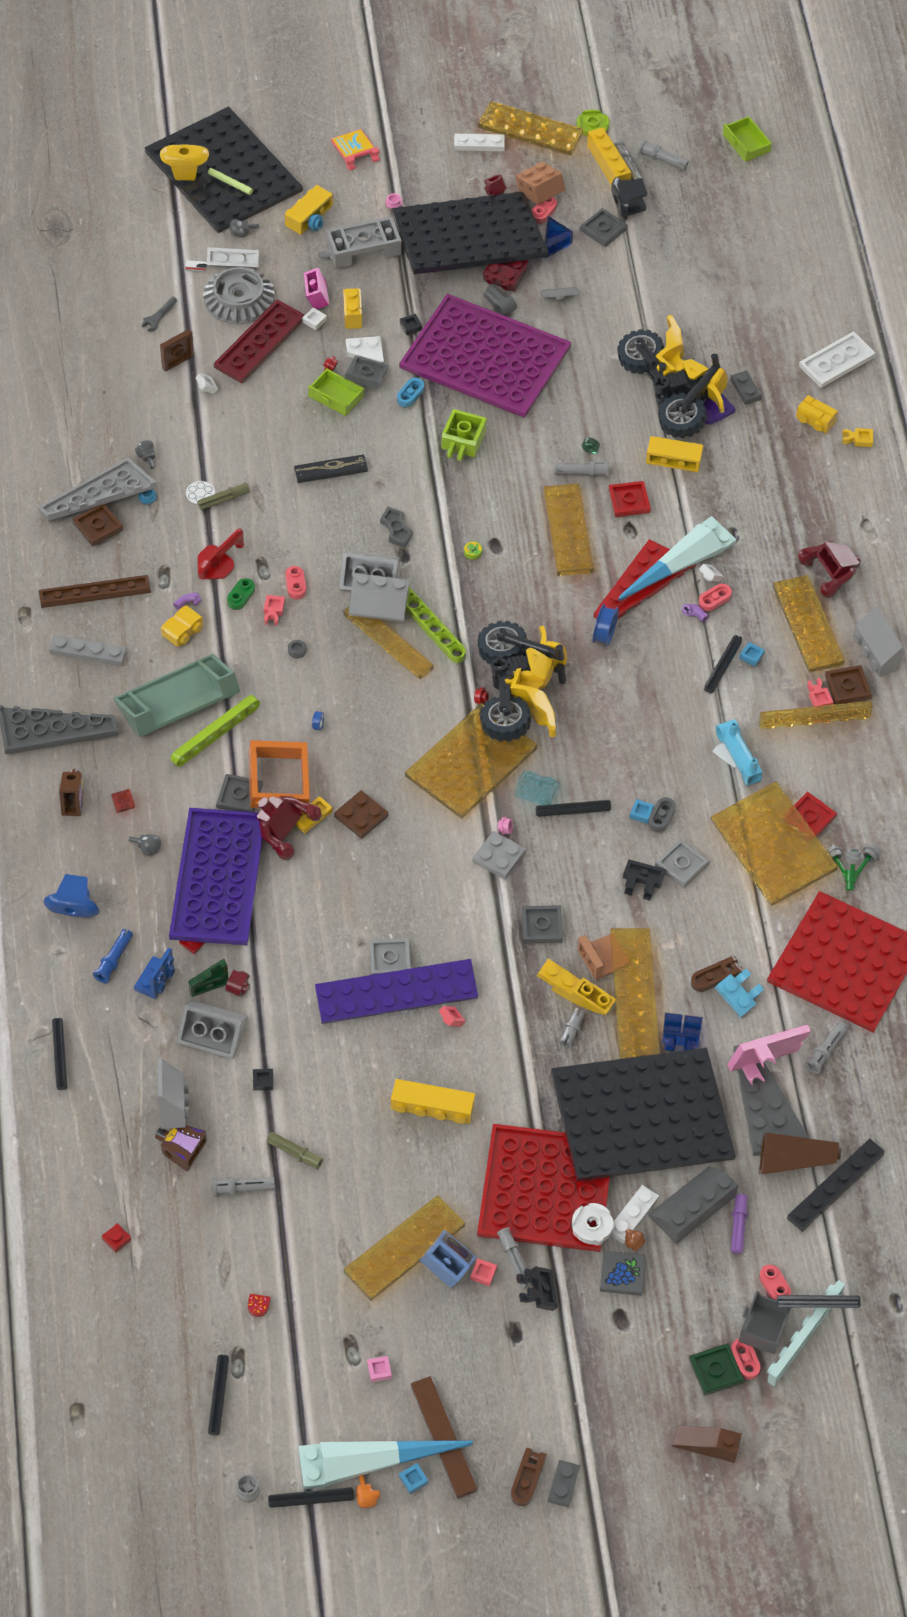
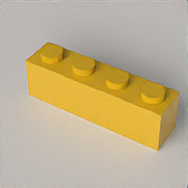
(607, 155)
(432, 1101)

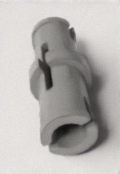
(572, 1028)

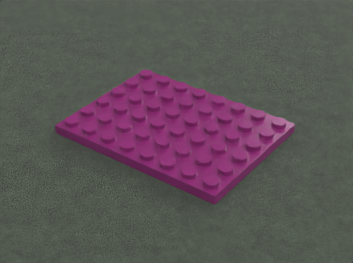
(485, 355)

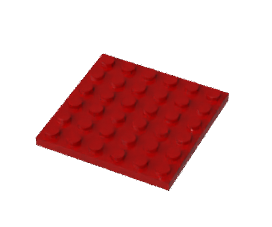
(843, 961)
(535, 1188)

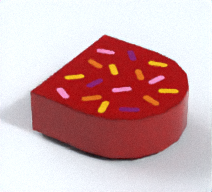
(258, 1305)

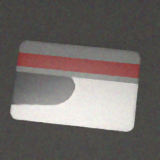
(198, 266)

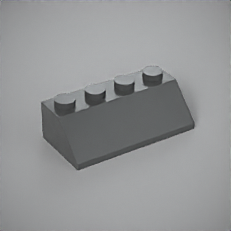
(694, 1203)

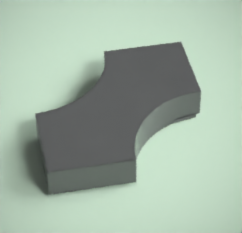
(399, 533)

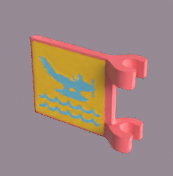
(353, 146)

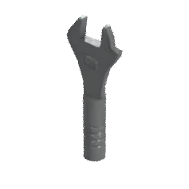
(154, 319)

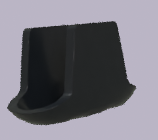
(628, 196)

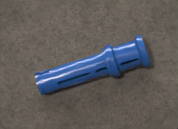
(109, 962)

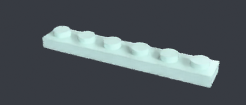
(800, 1338)

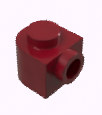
(495, 185)
(238, 983)

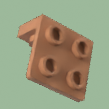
(596, 955)

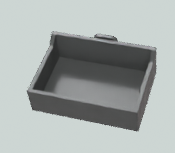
(763, 1323)

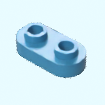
(408, 394)

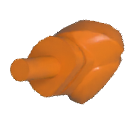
(366, 1495)

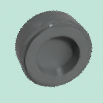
(297, 649)

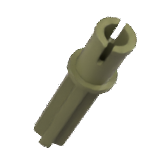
(223, 496)
(294, 1150)

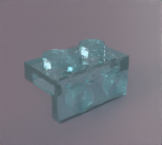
(536, 788)

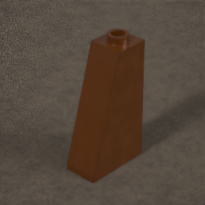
(791, 1153)

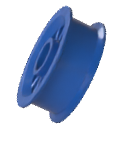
(605, 625)

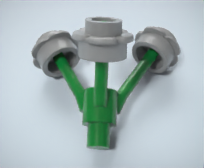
(853, 856)

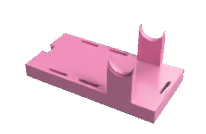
(767, 1049)

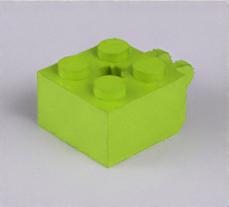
(463, 434)

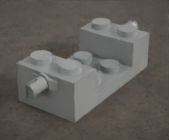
(346, 241)

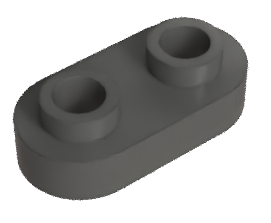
(661, 816)

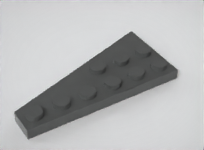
(46, 728)
(766, 1108)

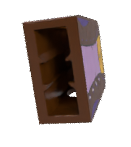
(71, 784)
(182, 1144)

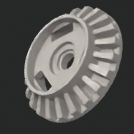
(242, 309)

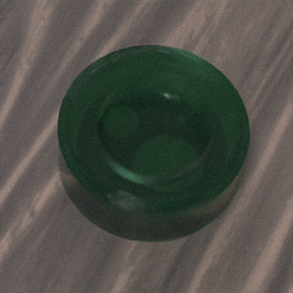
(590, 445)

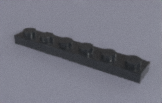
(835, 1185)

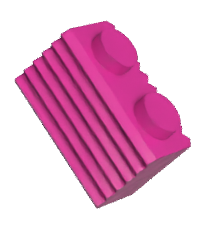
(316, 288)

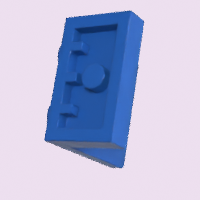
(155, 975)

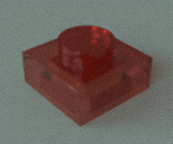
(123, 800)

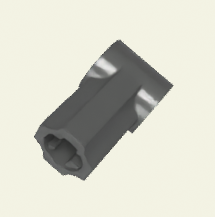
(501, 303)

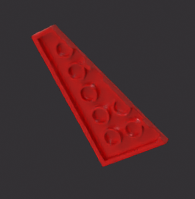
(642, 562)

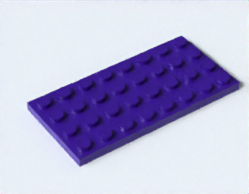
(217, 877)

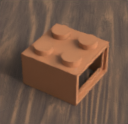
(540, 182)

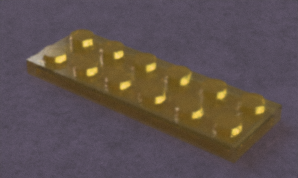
(530, 128)
(568, 529)
(808, 623)
(402, 1248)

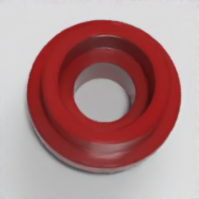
(330, 363)
(481, 696)

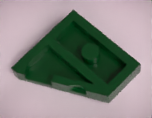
(209, 979)

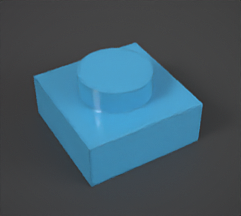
(752, 654)
(641, 811)
(413, 1478)

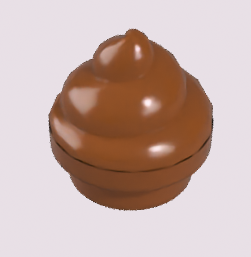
(634, 1239)

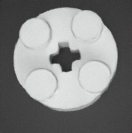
(588, 1234)

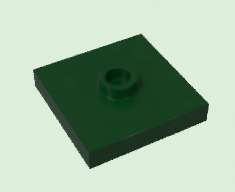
(716, 1369)

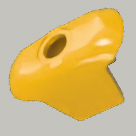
(184, 160)

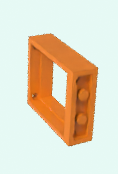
(282, 750)

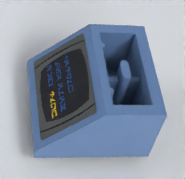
(448, 1259)

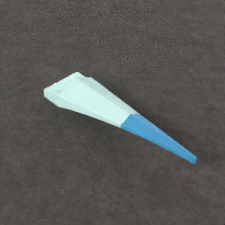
(698, 545)
(340, 1461)

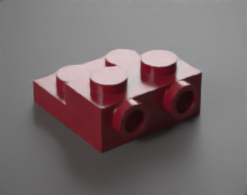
(506, 274)

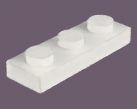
(479, 142)
(232, 257)
(634, 1212)

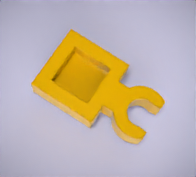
(860, 437)

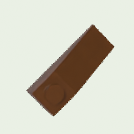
(708, 1441)

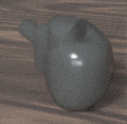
(240, 228)
(146, 451)
(148, 843)

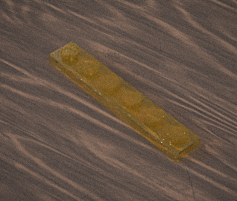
(392, 644)
(815, 714)

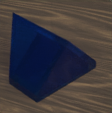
(557, 236)

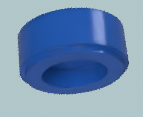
(318, 720)

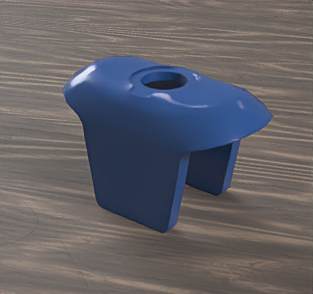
(72, 898)

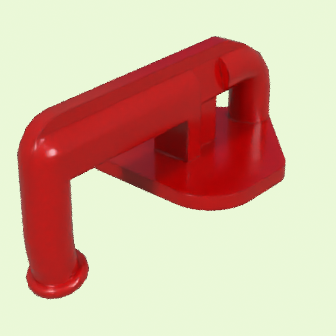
(213, 560)

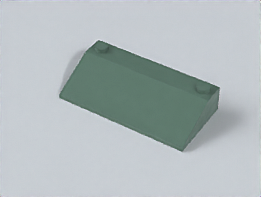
(177, 694)

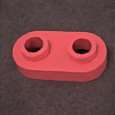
(546, 209)
(294, 581)
(713, 597)
(773, 1283)
(746, 1360)

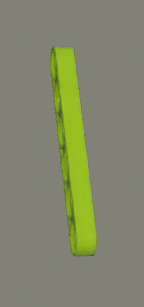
(433, 621)
(215, 730)

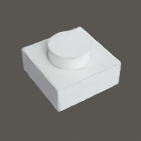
(314, 318)
(206, 383)
(711, 573)

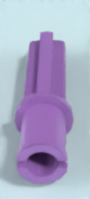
(740, 1215)

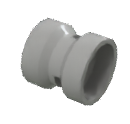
(244, 1485)

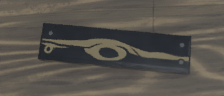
(330, 468)

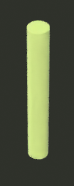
(230, 181)

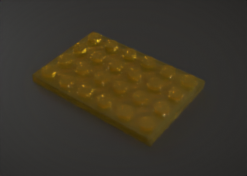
(468, 764)
(774, 843)

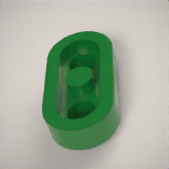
(242, 592)

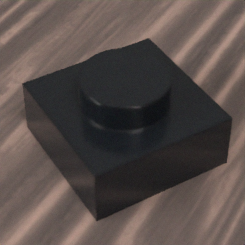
(410, 324)
(262, 1079)

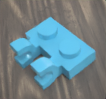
(736, 995)

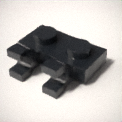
(644, 874)
(543, 1288)

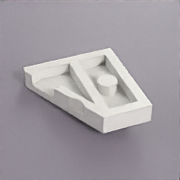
(365, 347)

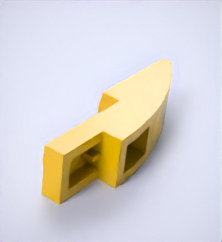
(575, 990)

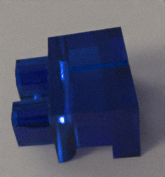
(672, 1031)

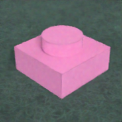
(379, 1369)

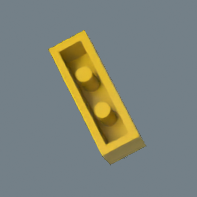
(314, 202)
(674, 454)

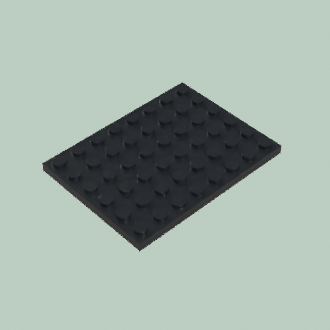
(237, 154)
(469, 232)
(642, 1114)

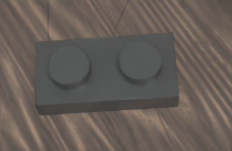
(745, 387)
(563, 1483)

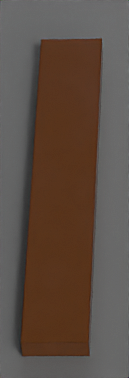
(94, 591)
(441, 1430)

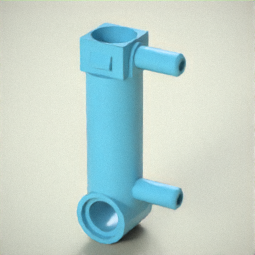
(748, 765)

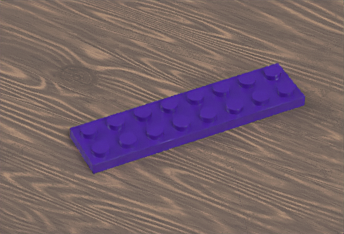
(396, 991)

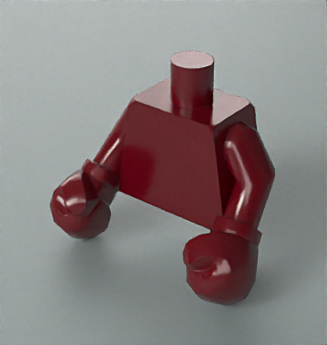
(837, 561)
(278, 819)

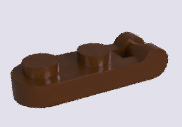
(714, 974)
(527, 1477)

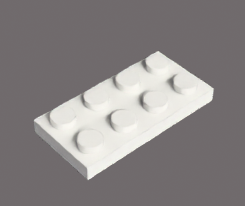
(837, 359)

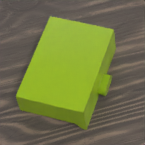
(747, 138)
(336, 392)

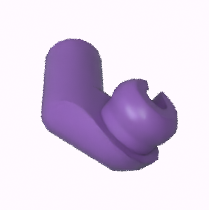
(185, 599)
(695, 610)

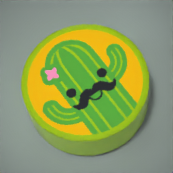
(472, 550)

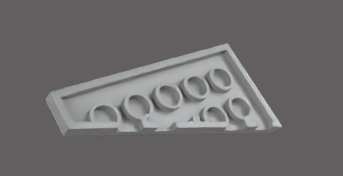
(110, 485)

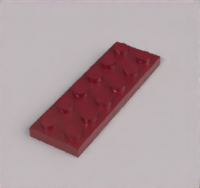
(259, 341)

